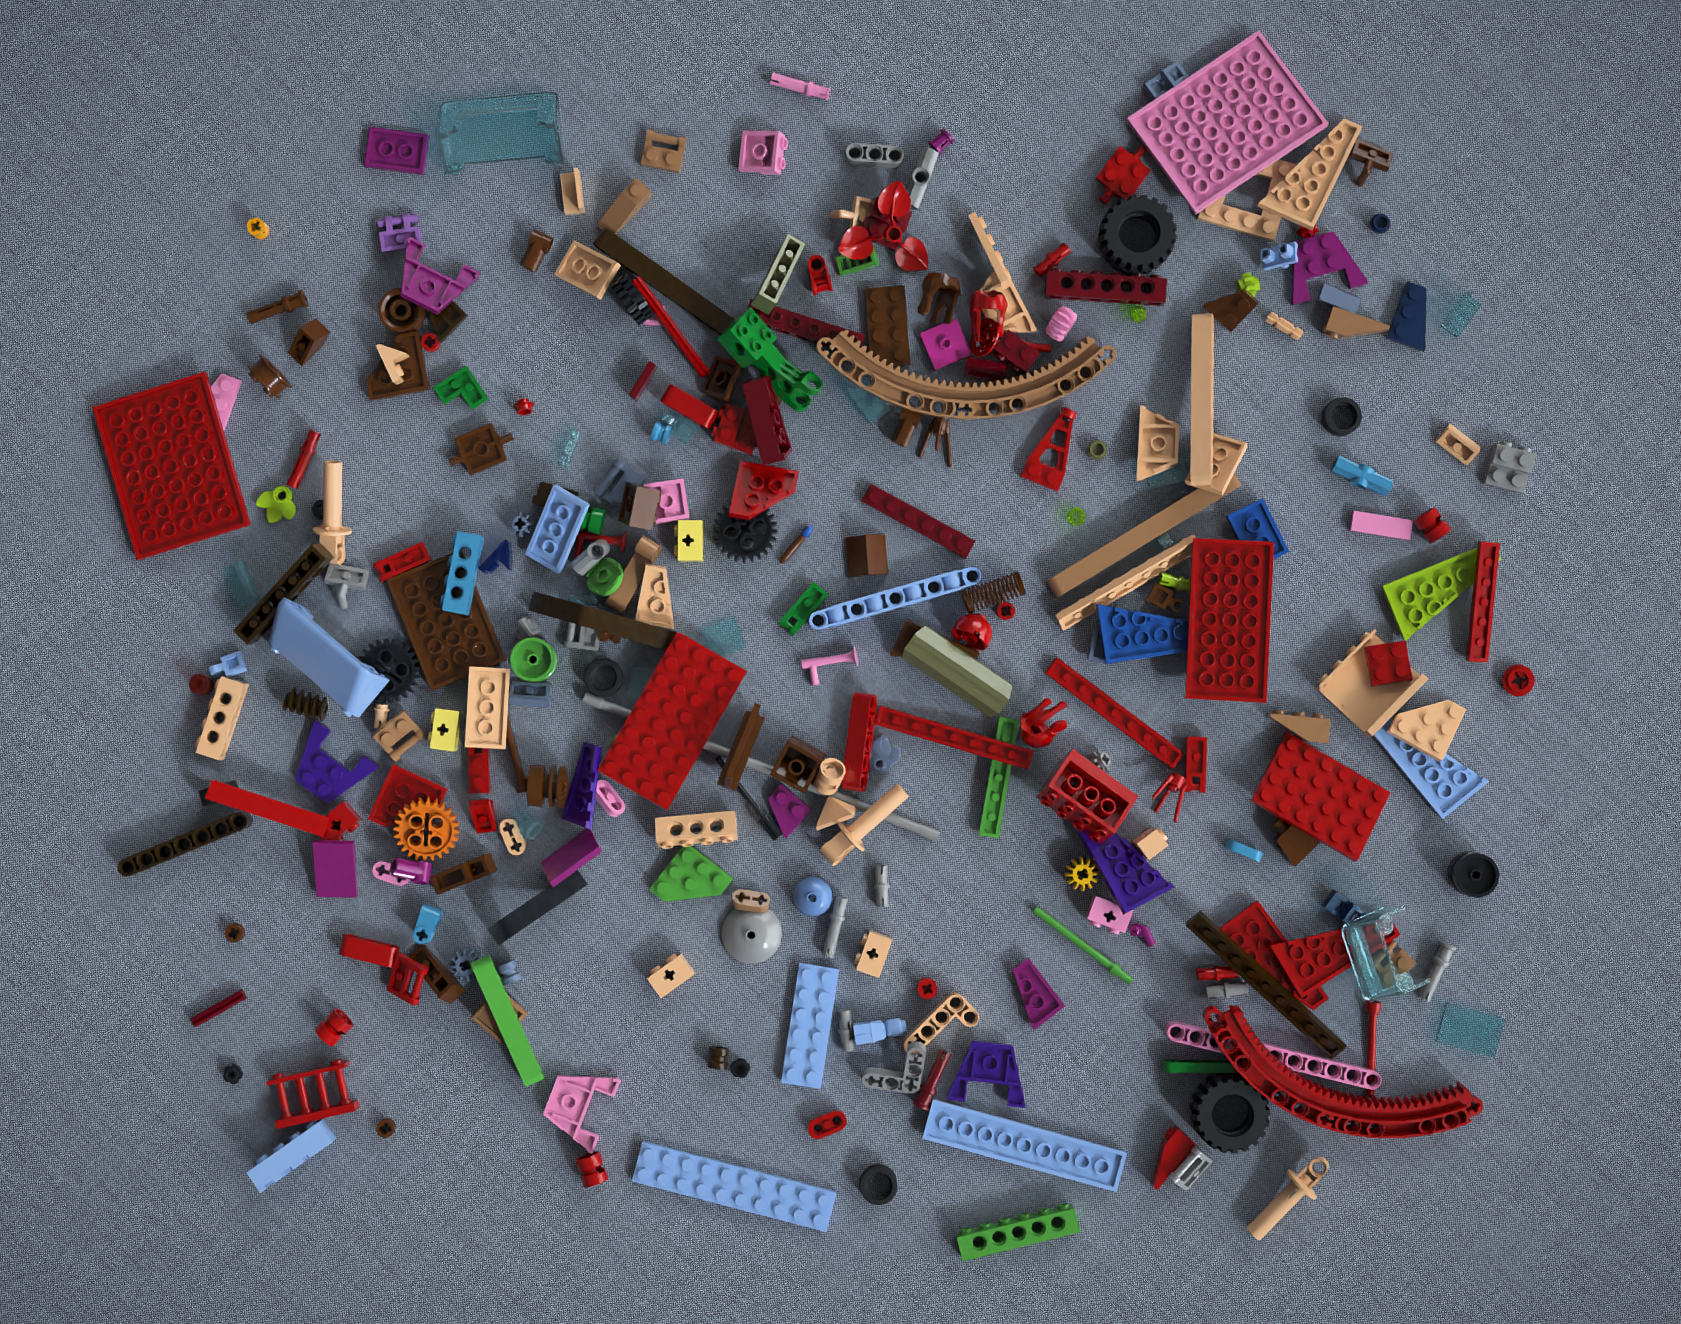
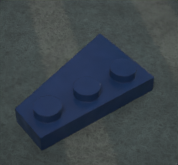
(1410, 318)

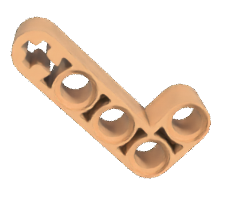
(936, 1025)

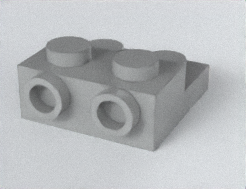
(1509, 467)

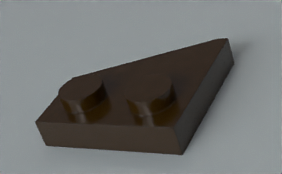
(447, 320)

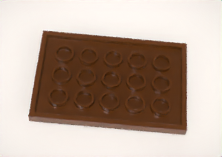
(444, 639)

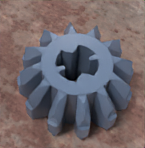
(462, 957)

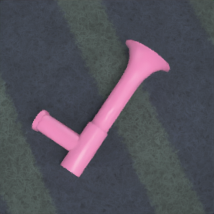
(813, 663)

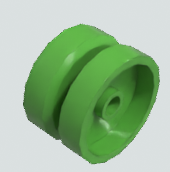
(523, 654)

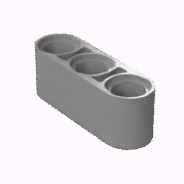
(883, 150)

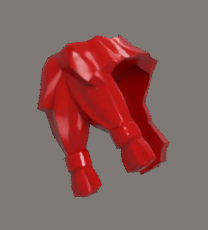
(986, 300)
(1033, 727)

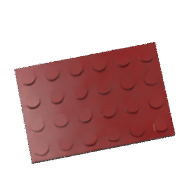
(1320, 797)

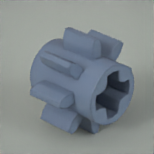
(516, 520)

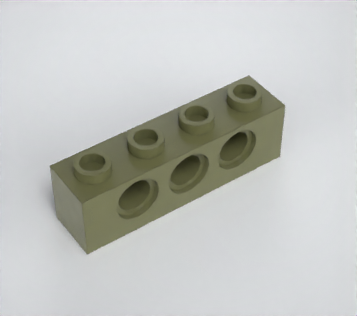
(778, 274)

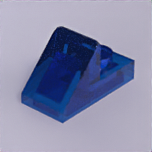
(501, 554)

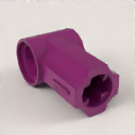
(416, 871)

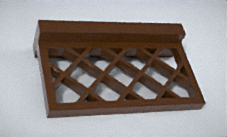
(741, 749)

